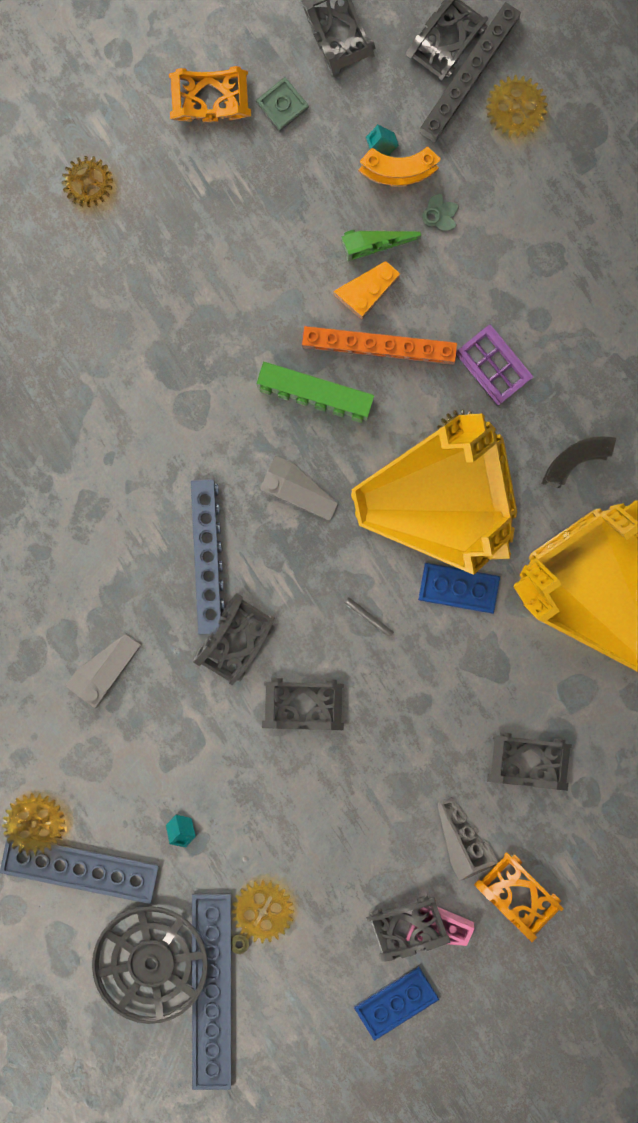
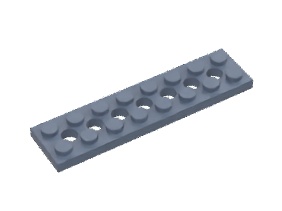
(85, 881)

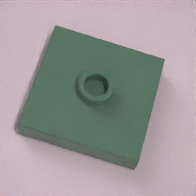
(282, 103)

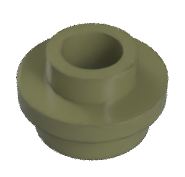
(244, 948)

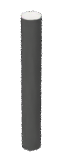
(370, 618)

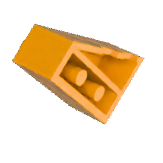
(367, 289)

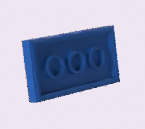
(459, 588)
(396, 1003)

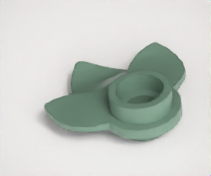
(443, 213)

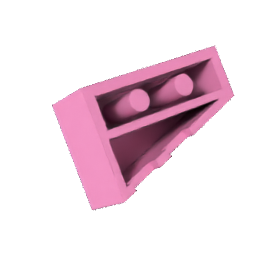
(456, 927)

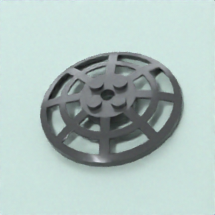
(141, 973)

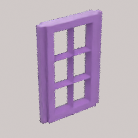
(481, 377)

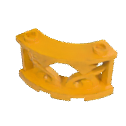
(188, 112)
(399, 171)
(493, 893)

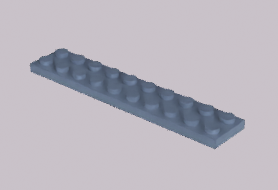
(213, 1007)

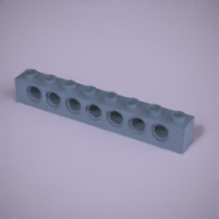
(198, 489)

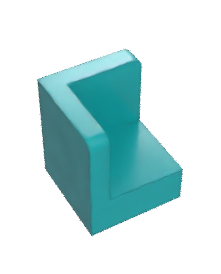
(382, 140)
(180, 831)

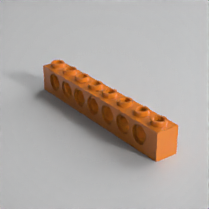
(379, 345)

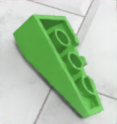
(369, 242)

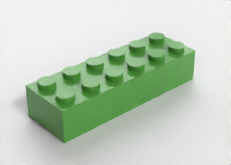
(314, 391)

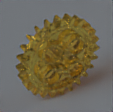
(528, 94)
(34, 841)
(247, 902)

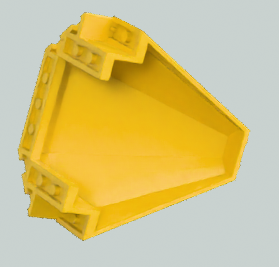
(445, 496)
(589, 582)

